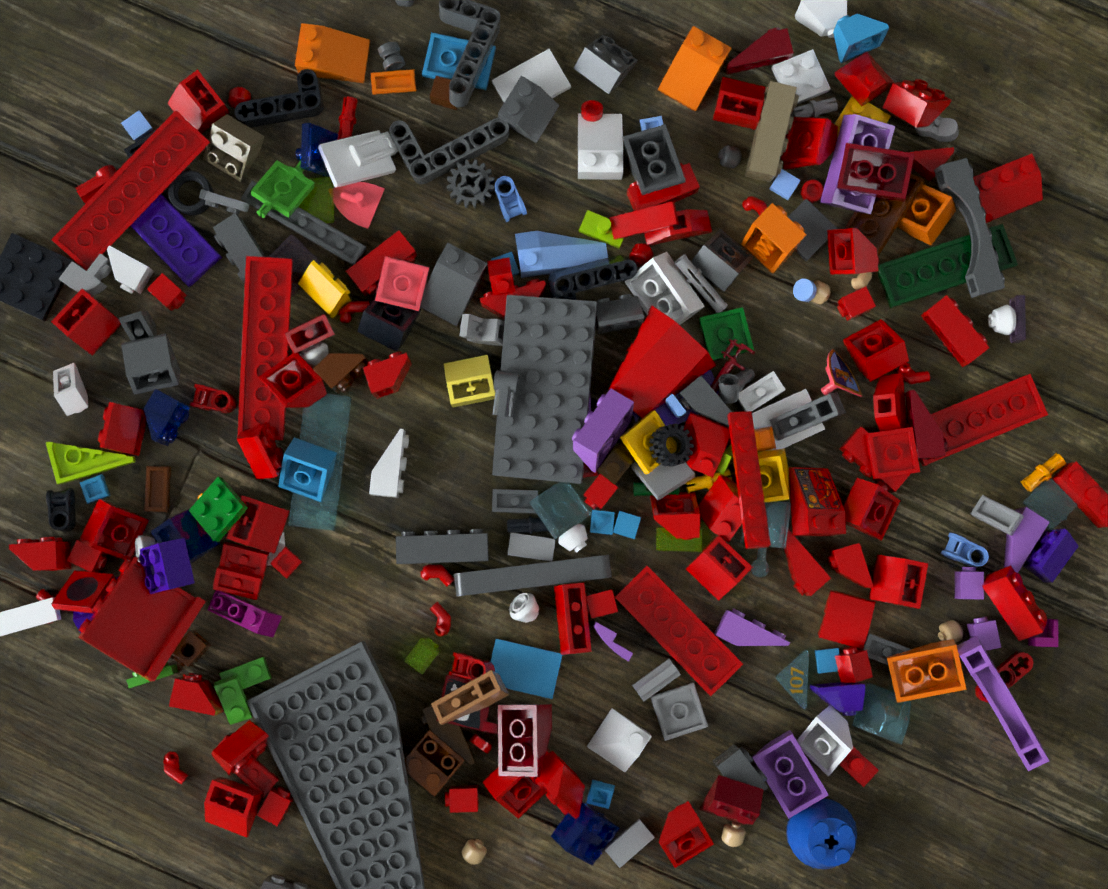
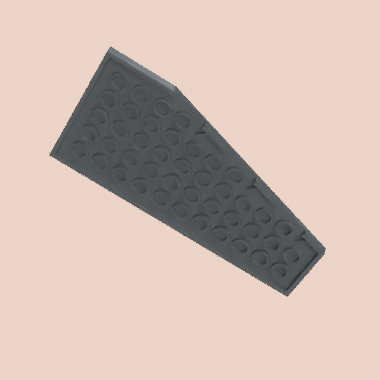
(346, 769)

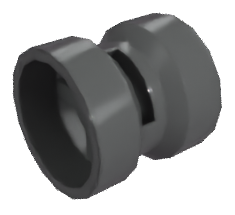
(391, 56)

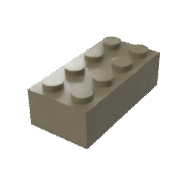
(770, 133)

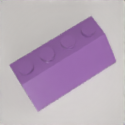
(860, 131)

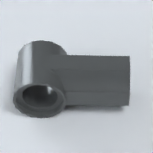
(506, 387)

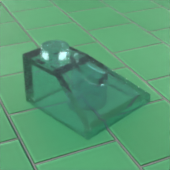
(883, 714)

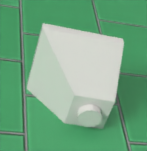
(821, 15)
(619, 740)
(827, 740)

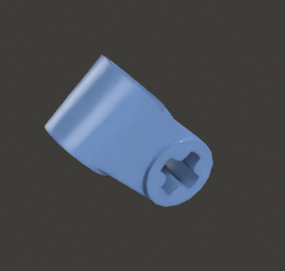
(510, 203)
(960, 550)

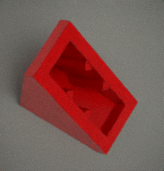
(928, 160)

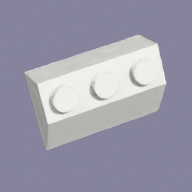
(665, 288)

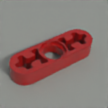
(1012, 661)

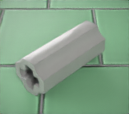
(656, 679)

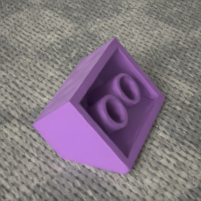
(603, 429)
(789, 774)

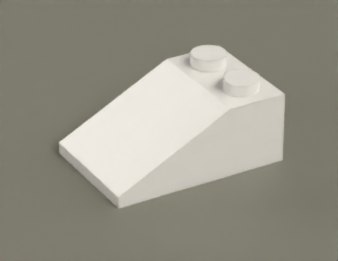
(600, 148)

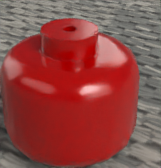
(238, 95)
(641, 254)

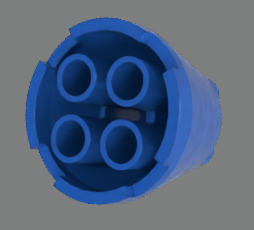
(811, 831)

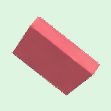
(401, 283)

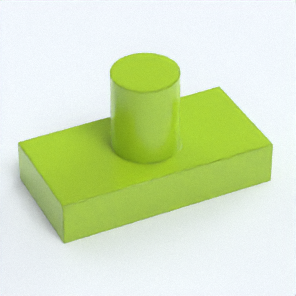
(599, 228)

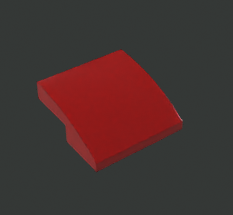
(241, 570)
(846, 619)

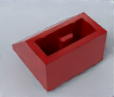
(197, 102)
(916, 102)
(739, 103)
(86, 321)
(387, 375)
(122, 429)
(261, 451)
(259, 525)
(43, 554)
(718, 568)
(898, 581)
(239, 747)
(561, 785)
(232, 805)

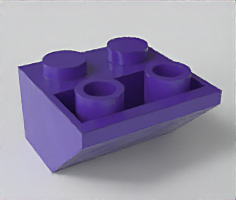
(1051, 554)
(166, 566)

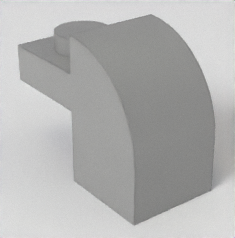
(89, 280)
(482, 330)

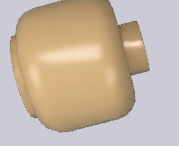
(823, 292)
(950, 630)
(733, 834)
(474, 851)

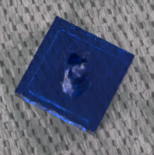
(309, 153)

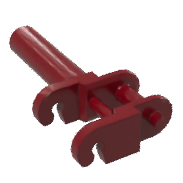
(731, 362)

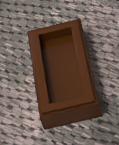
(157, 489)

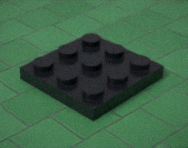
(30, 276)

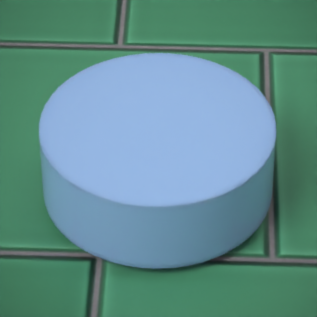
(804, 290)

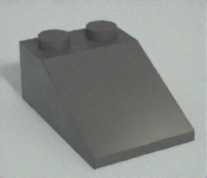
(653, 159)
(453, 284)

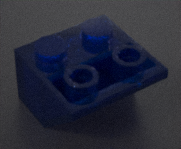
(164, 417)
(186, 526)
(586, 835)

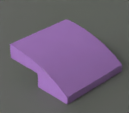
(608, 636)

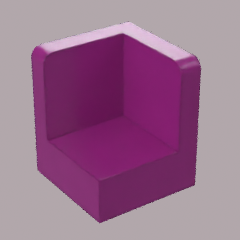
(1048, 638)

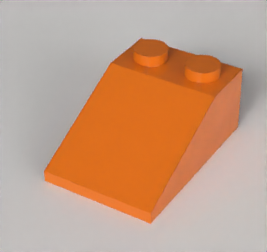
(332, 53)
(694, 68)
(928, 215)
(926, 671)

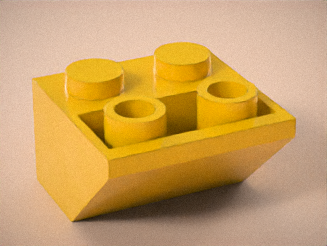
(322, 288)

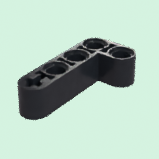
(280, 102)
(592, 278)

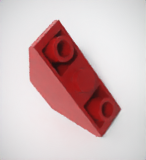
(690, 224)
(497, 302)
(890, 402)

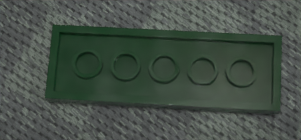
(937, 268)

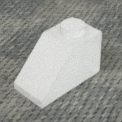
(128, 271)
(70, 389)

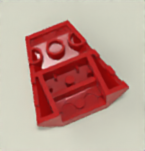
(660, 363)

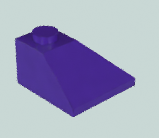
(842, 696)

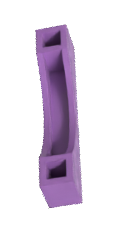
(1003, 703)

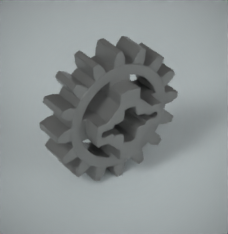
(476, 178)

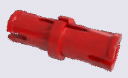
(347, 118)

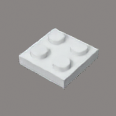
(804, 73)

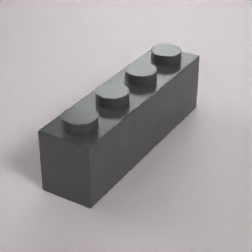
(238, 242)
(442, 548)

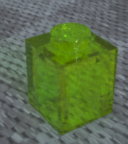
(423, 655)

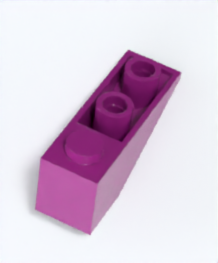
(245, 613)

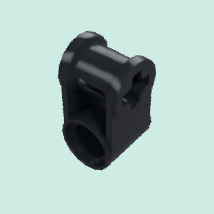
(61, 504)

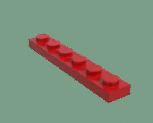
(748, 480)

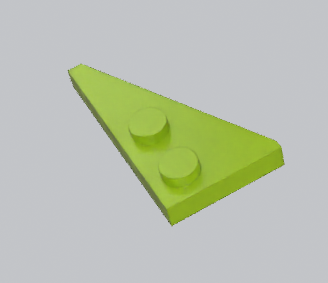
(75, 462)

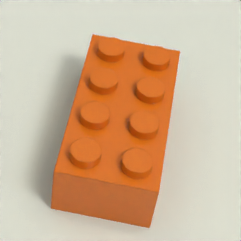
(773, 237)

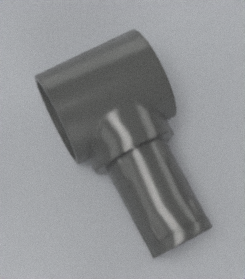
(732, 384)

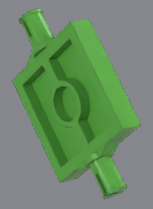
(282, 189)

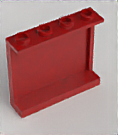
(137, 625)

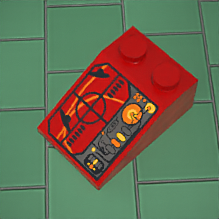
(815, 503)

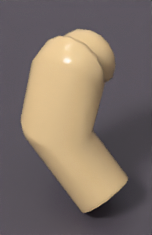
(861, 281)

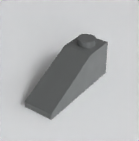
(704, 402)
(807, 416)

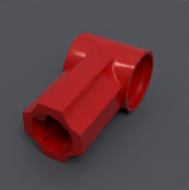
(91, 186)

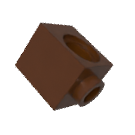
(199, 643)

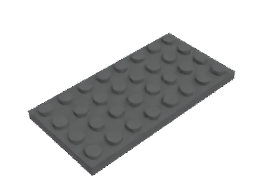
(553, 352)

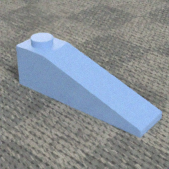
(547, 252)

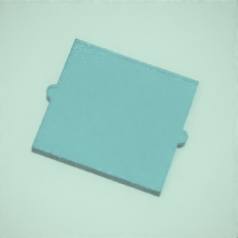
(1050, 503)

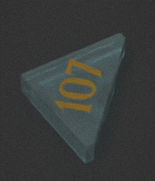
(795, 679)

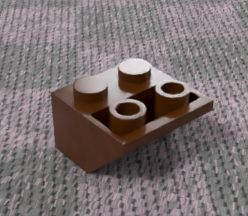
(341, 369)
(432, 763)

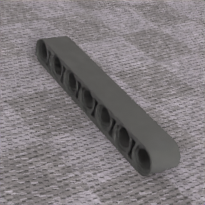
(532, 575)

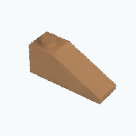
(470, 697)

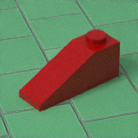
(803, 567)

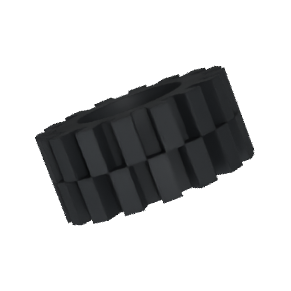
(682, 442)

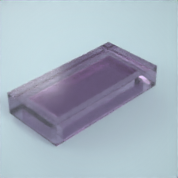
(1018, 305)

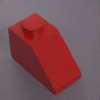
(308, 333)
(851, 564)

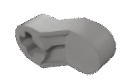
(940, 129)

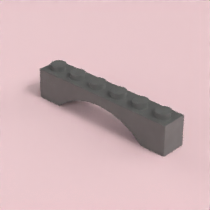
(983, 271)

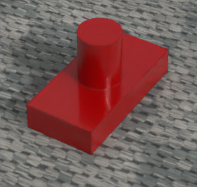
(858, 767)

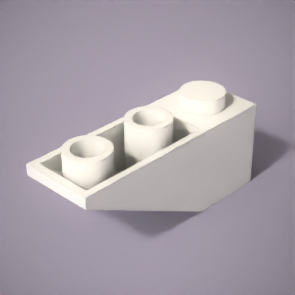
(387, 473)

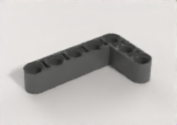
(485, 27)
(446, 151)

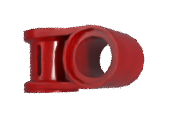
(209, 399)
(468, 666)

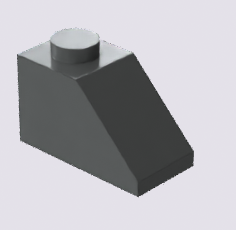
(139, 325)

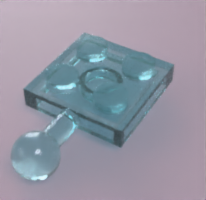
(778, 521)

